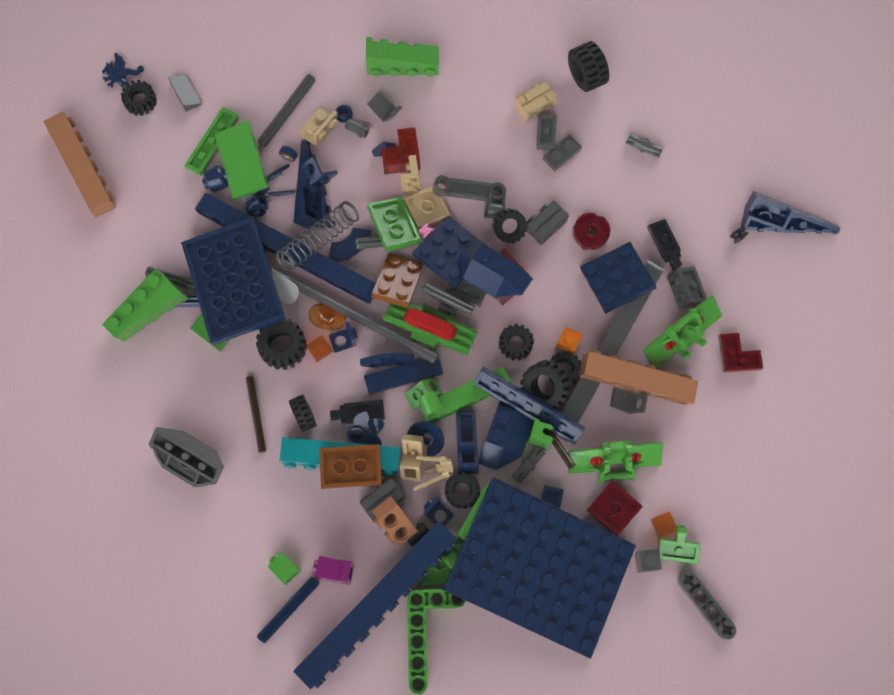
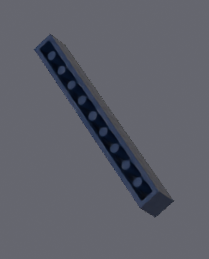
(375, 605)

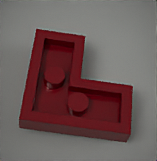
(734, 358)

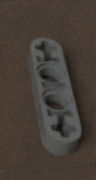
(706, 605)

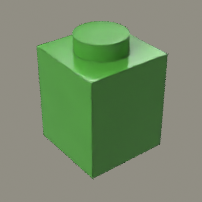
(283, 568)

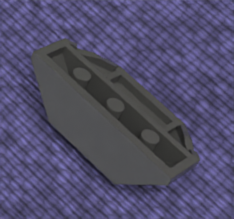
(186, 457)

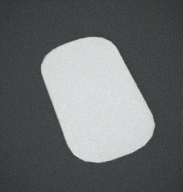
(286, 289)

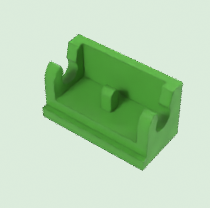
(538, 436)

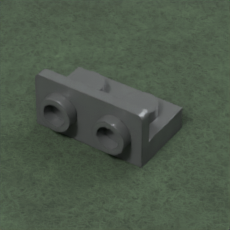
(686, 287)

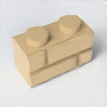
(535, 101)

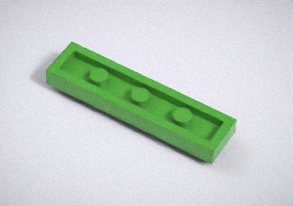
(208, 145)

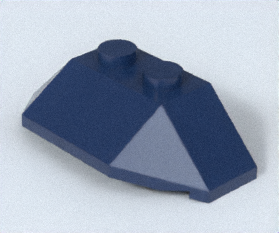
(492, 271)
(505, 437)

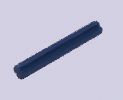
(287, 610)

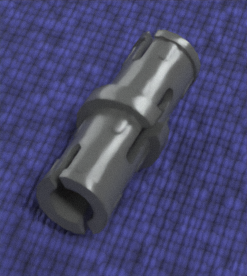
(644, 145)
(528, 464)

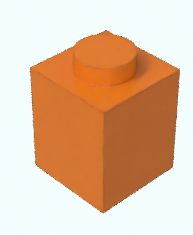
(568, 340)

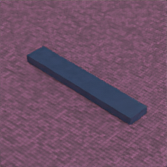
(528, 404)

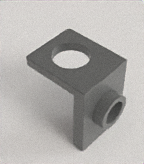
(383, 107)
(627, 402)

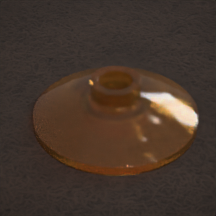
(326, 318)

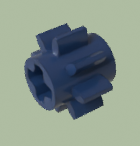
(256, 205)

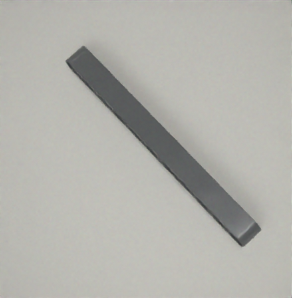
(609, 346)

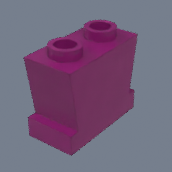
(333, 570)

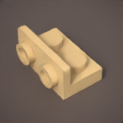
(318, 126)
(410, 181)

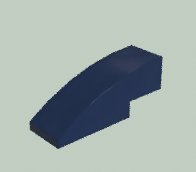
(467, 442)

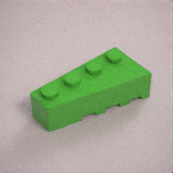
(401, 58)
(144, 305)

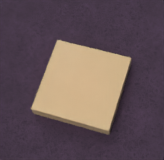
(426, 208)

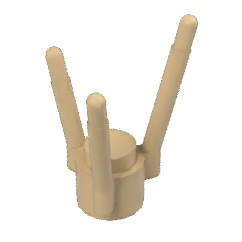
(442, 468)

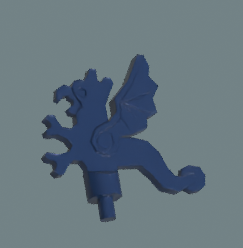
(120, 73)

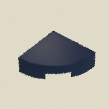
(377, 150)

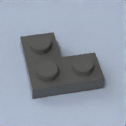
(465, 292)

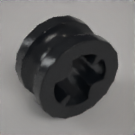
(738, 235)

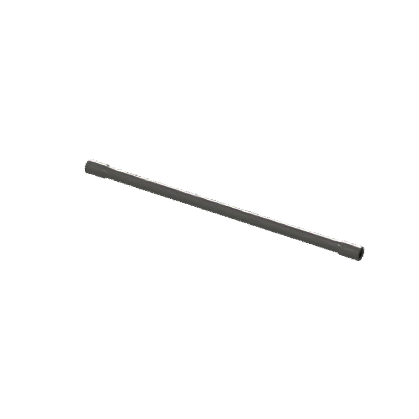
(422, 351)

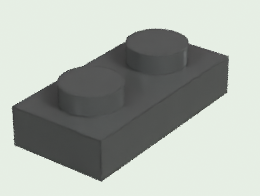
(546, 132)
(563, 152)

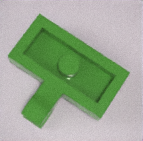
(678, 548)

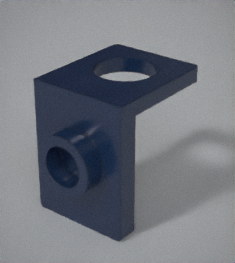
(318, 177)
(350, 335)
(433, 506)

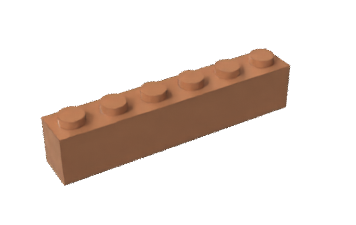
(78, 163)
(638, 378)

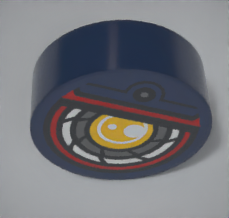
(288, 153)

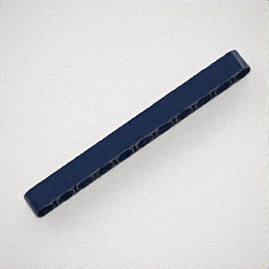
(273, 240)

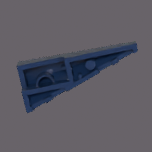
(310, 199)
(772, 215)

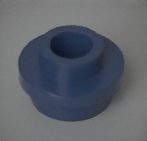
(344, 109)

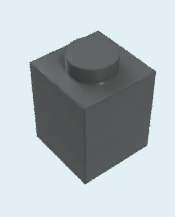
(648, 561)

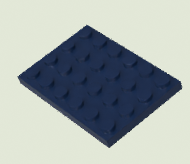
(233, 281)

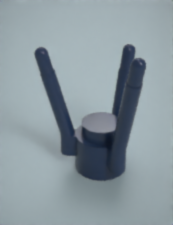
(275, 174)

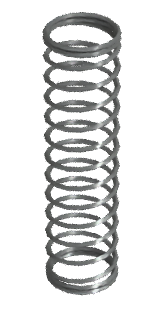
(333, 226)

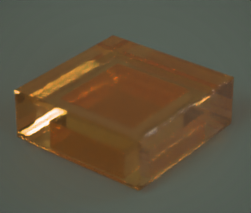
(319, 348)
(664, 524)

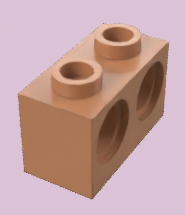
(393, 521)

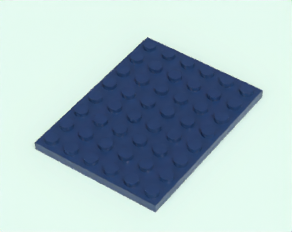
(540, 567)

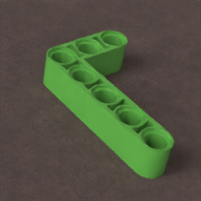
(439, 407)
(421, 630)

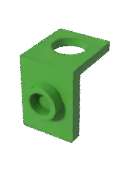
(420, 389)

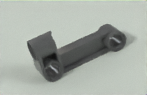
(474, 191)

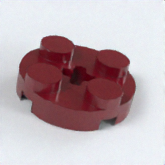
(589, 241)

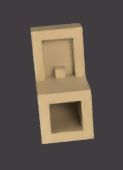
(411, 467)

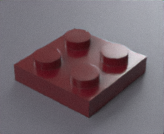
(614, 508)

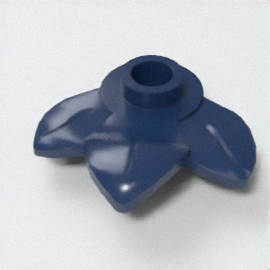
(368, 427)

